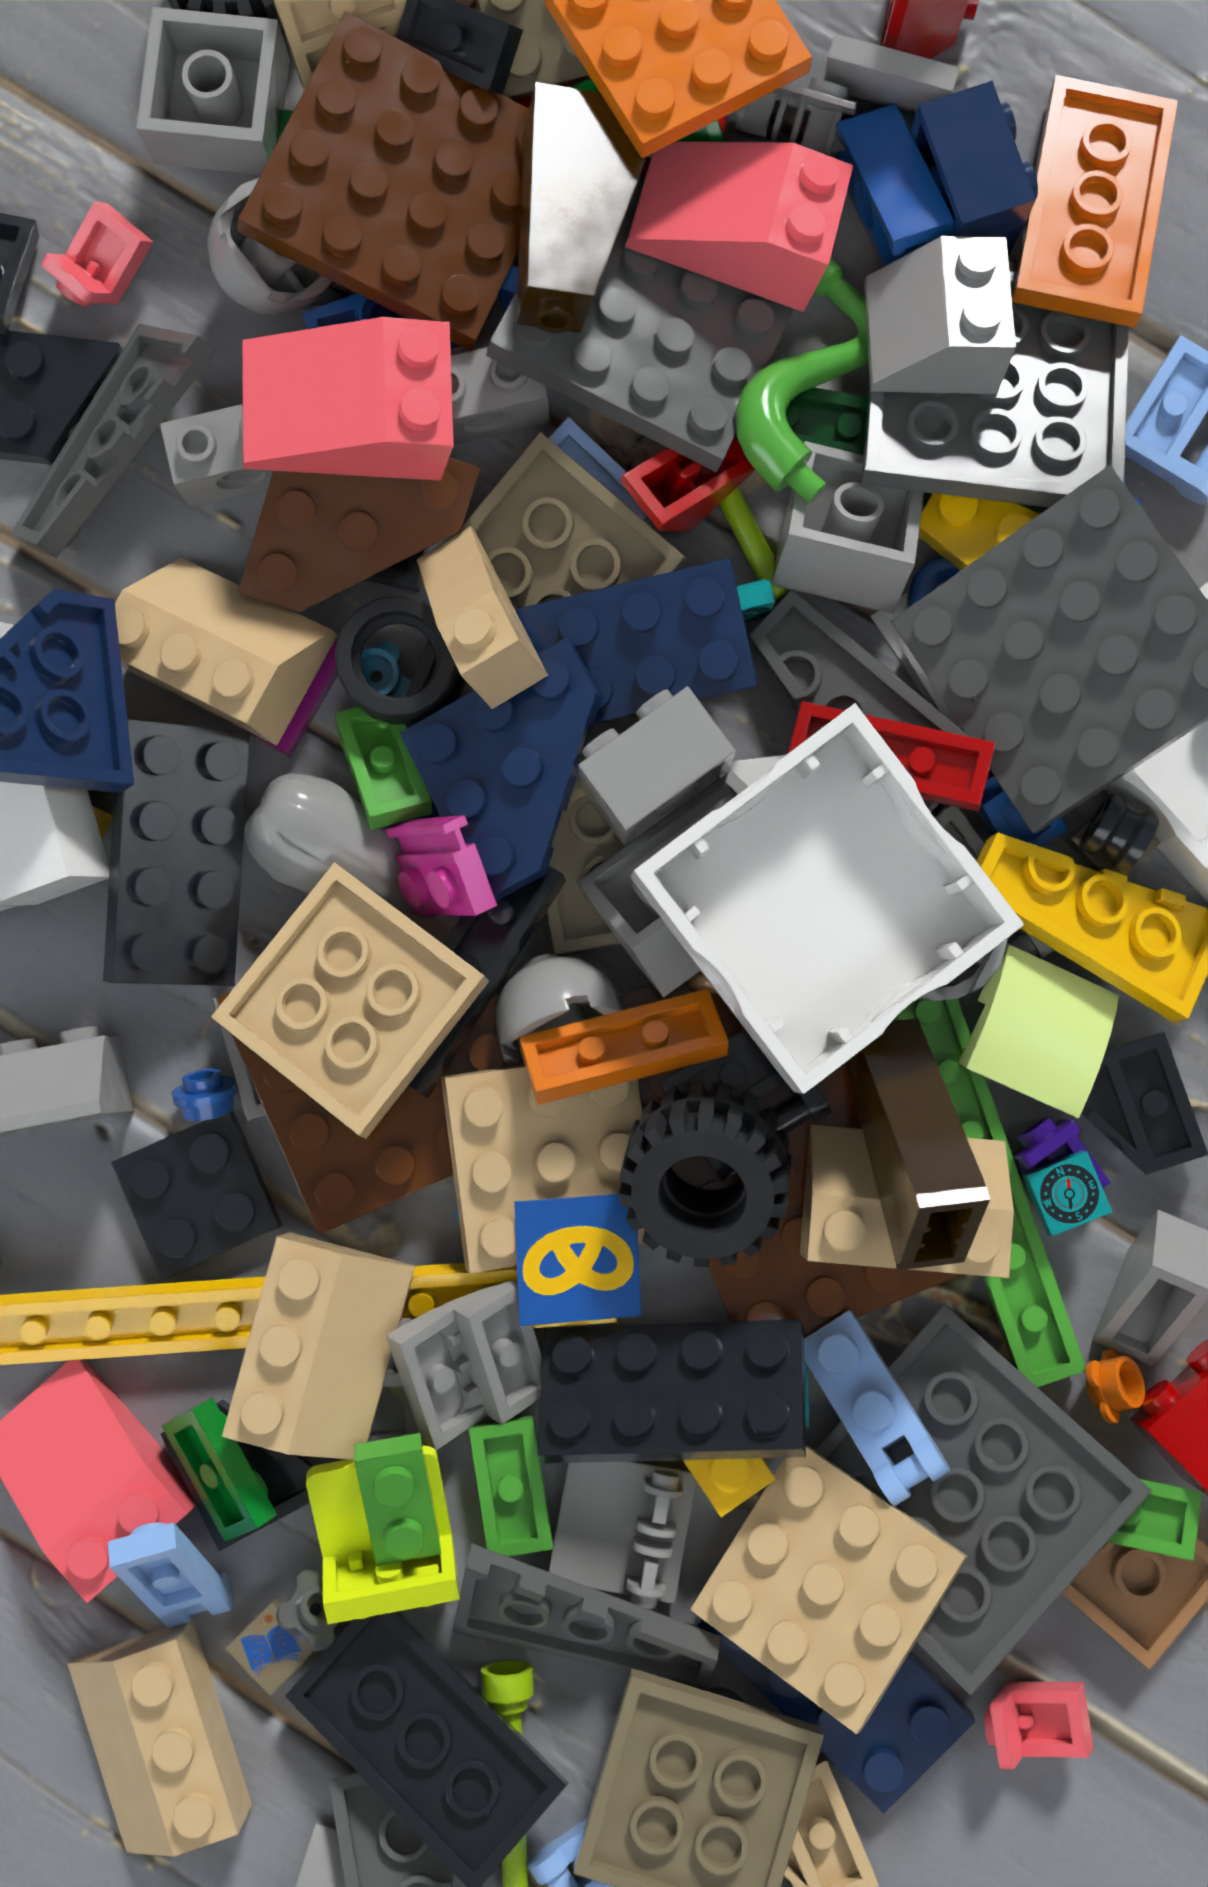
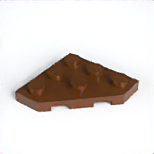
(341, 529)

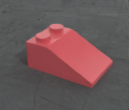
(743, 214)
(350, 399)
(85, 1473)

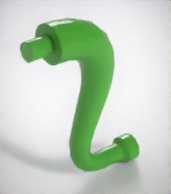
(763, 402)

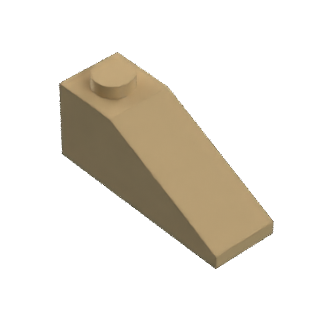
(479, 620)

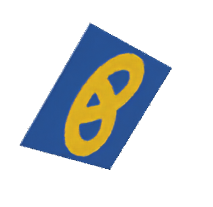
(576, 1260)

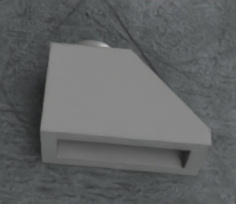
(1156, 1289)

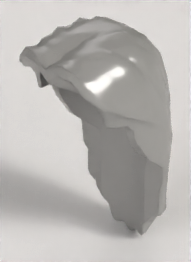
(312, 824)

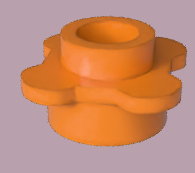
(1114, 1385)

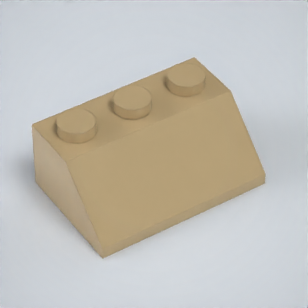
(220, 646)
(846, 1218)
(318, 1349)
(162, 1742)

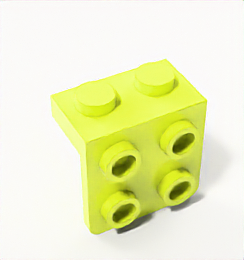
(350, 1576)

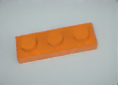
(623, 1046)

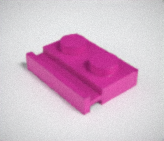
(439, 869)

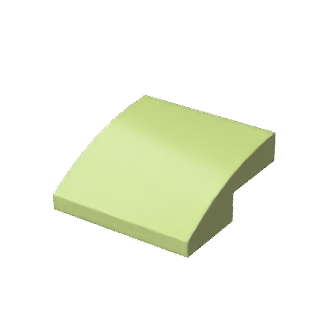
(1041, 1031)

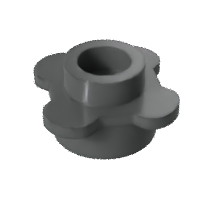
(295, 1614)

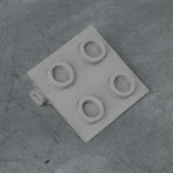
(823, 100)
(624, 1529)

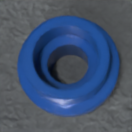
(205, 1095)

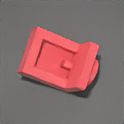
(99, 258)
(1038, 1721)

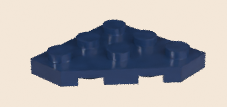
(64, 697)
(510, 766)

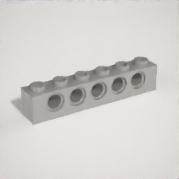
(486, 402)

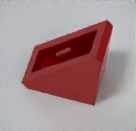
(682, 492)

